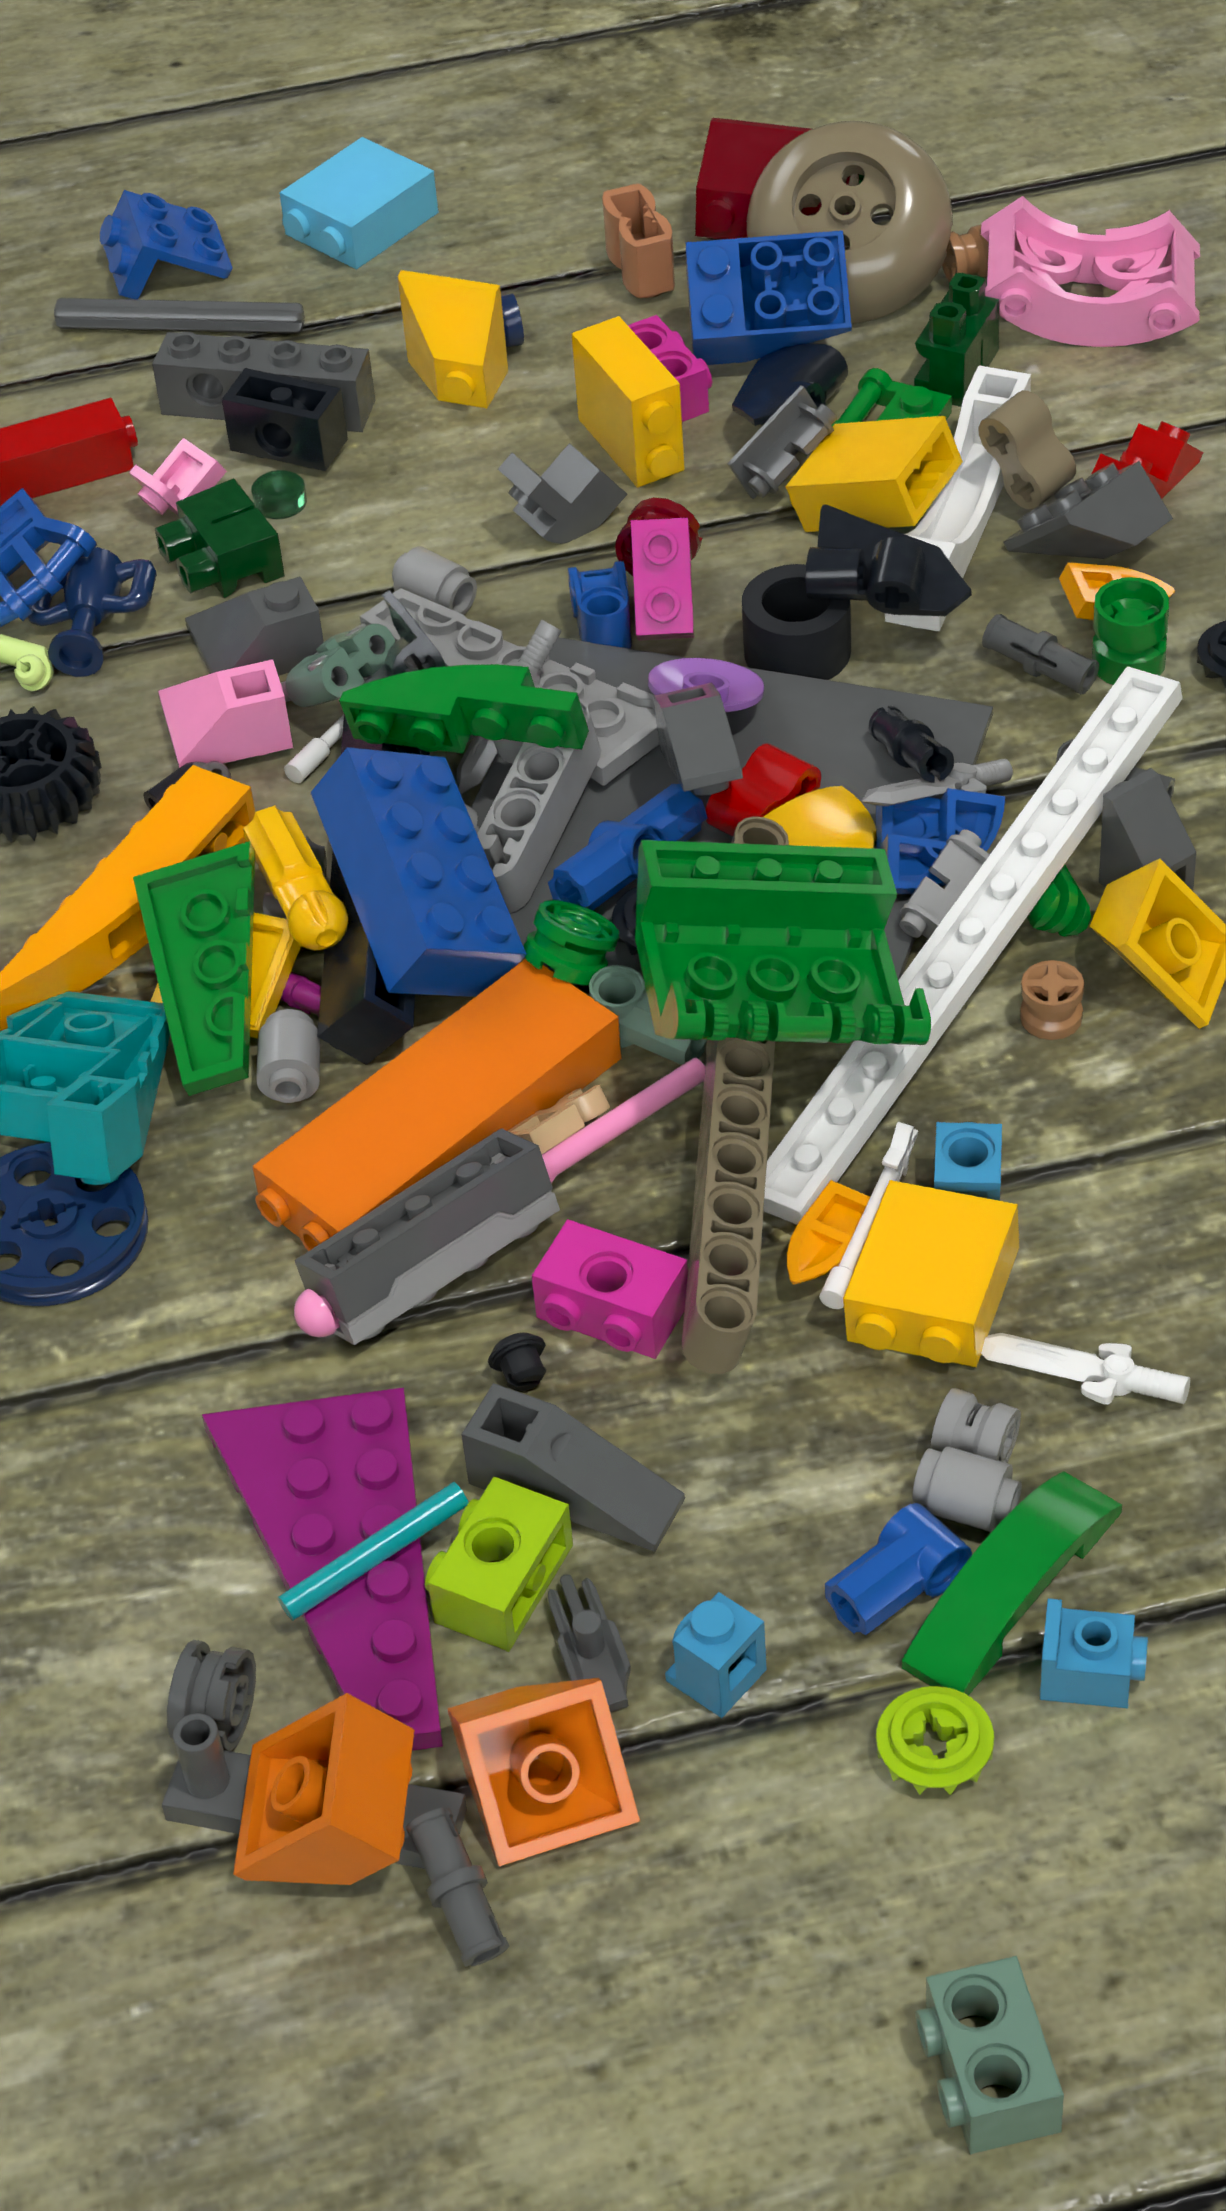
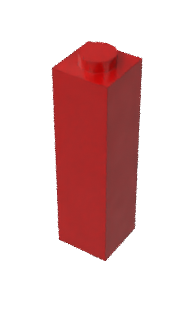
(65, 449)

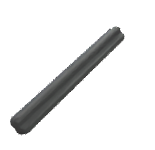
(179, 315)

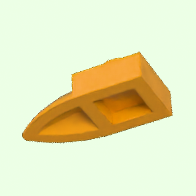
(1084, 580)
(824, 1232)

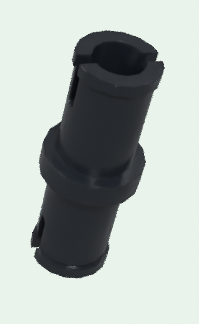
(911, 744)

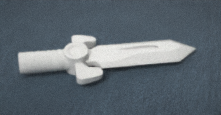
(1113, 1375)

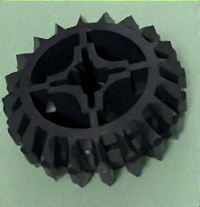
(44, 772)

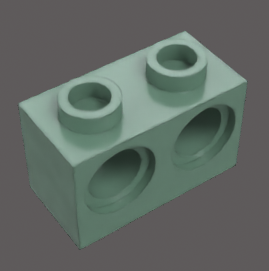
(1004, 2053)

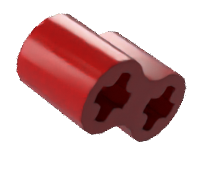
(767, 782)

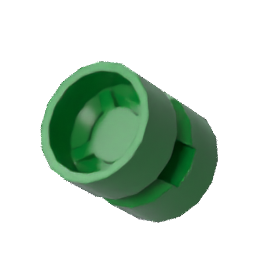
(1130, 627)

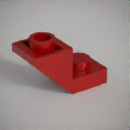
(1161, 453)

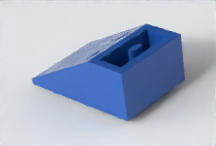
(765, 294)

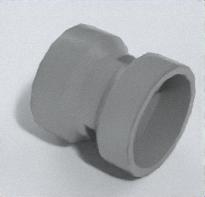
(975, 1426)

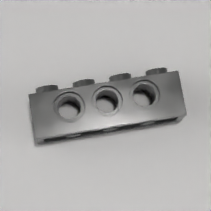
(199, 369)

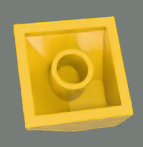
(454, 336)
(1166, 937)

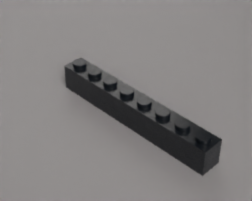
(354, 1001)

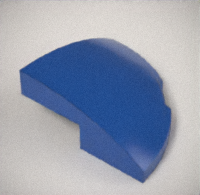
(919, 829)

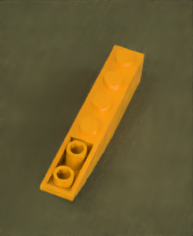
(103, 917)

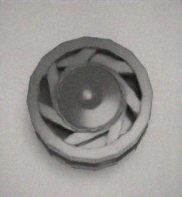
(214, 1686)

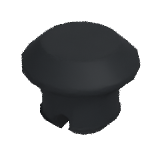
(519, 1360)

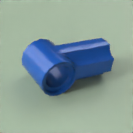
(910, 1558)

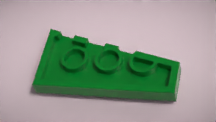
(202, 957)

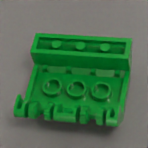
(771, 944)

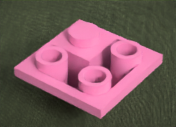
(227, 715)

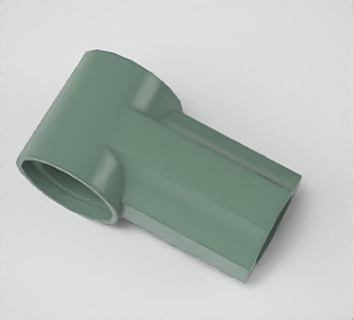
(624, 993)

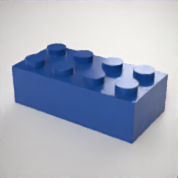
(417, 873)

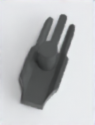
(595, 1643)

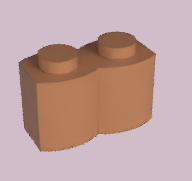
(638, 240)

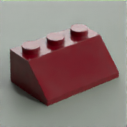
(730, 169)

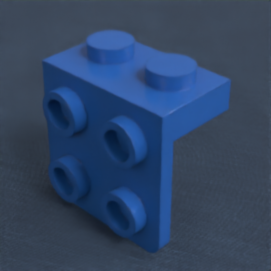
(152, 229)

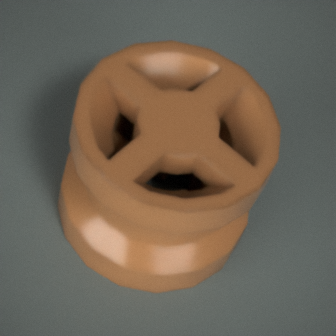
(966, 254)
(1051, 1000)

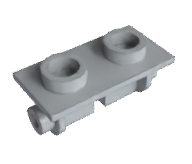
(956, 868)

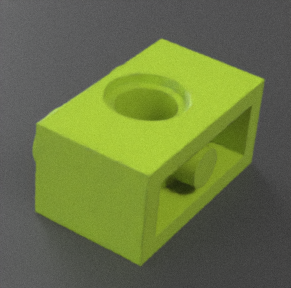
(498, 1598)

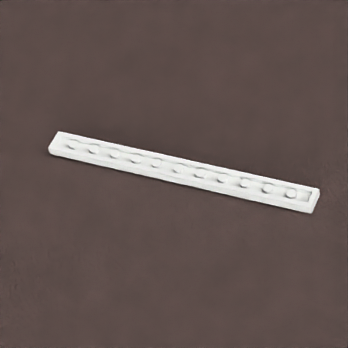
(971, 938)

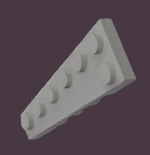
(620, 715)

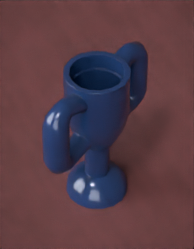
(90, 597)

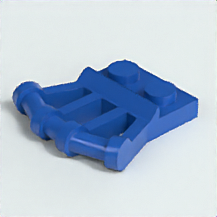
(22, 535)

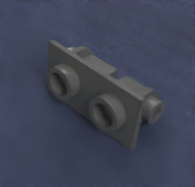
(771, 452)

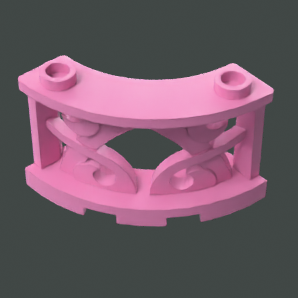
(1144, 262)

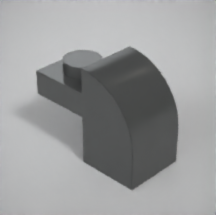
(566, 499)

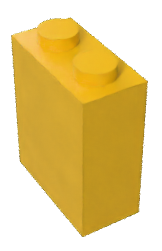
(628, 401)
(876, 471)
(931, 1273)

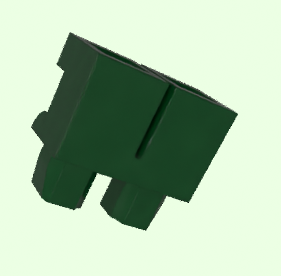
(958, 337)
(220, 540)

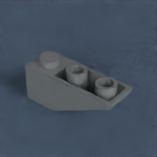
(565, 1460)

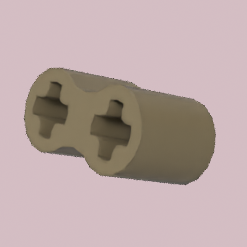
(1027, 449)

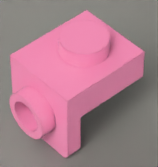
(179, 476)

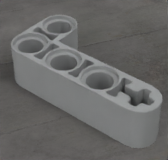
(534, 810)

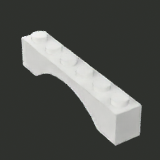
(967, 500)

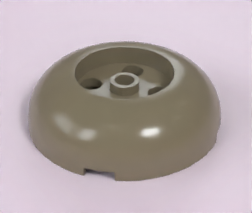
(884, 262)

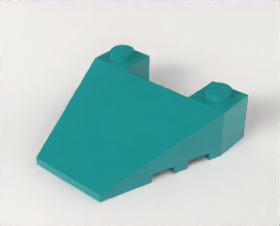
(83, 1079)

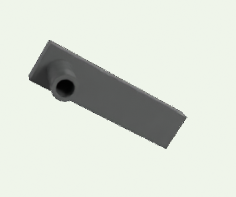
(212, 1784)

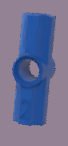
(612, 850)

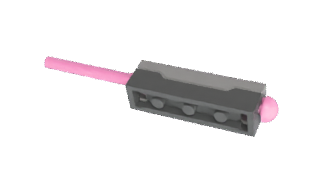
(453, 1221)

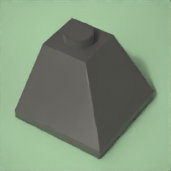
(258, 627)

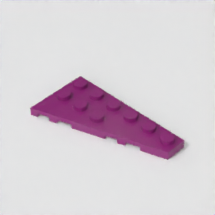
(316, 1487)

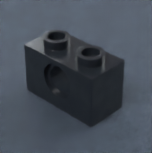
(285, 419)

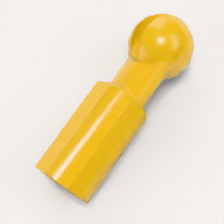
(296, 879)

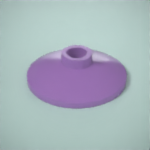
(736, 684)

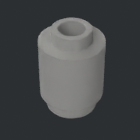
(435, 579)
(288, 1056)
(966, 1487)

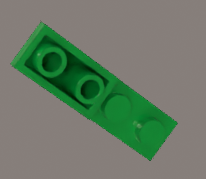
(449, 703)

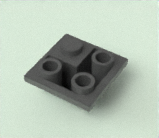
(1094, 516)

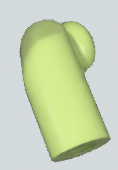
(31, 662)

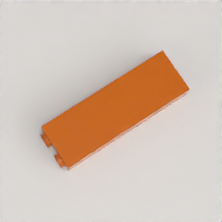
(469, 1076)

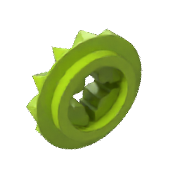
(954, 1718)

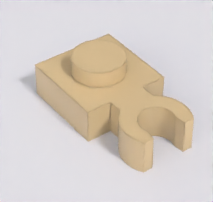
(563, 1119)

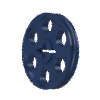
(74, 1235)

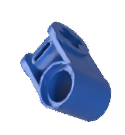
(601, 605)

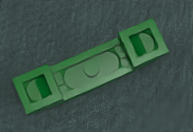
(1005, 1578)

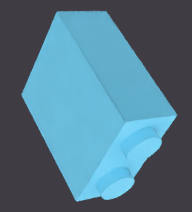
(359, 202)

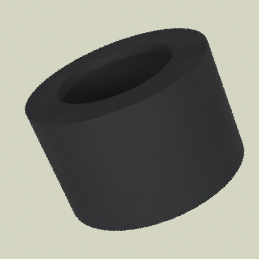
(789, 630)

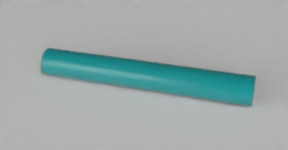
(373, 1551)

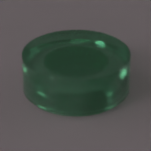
(279, 494)

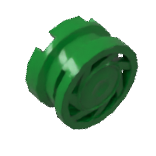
(570, 941)

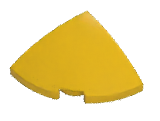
(826, 819)

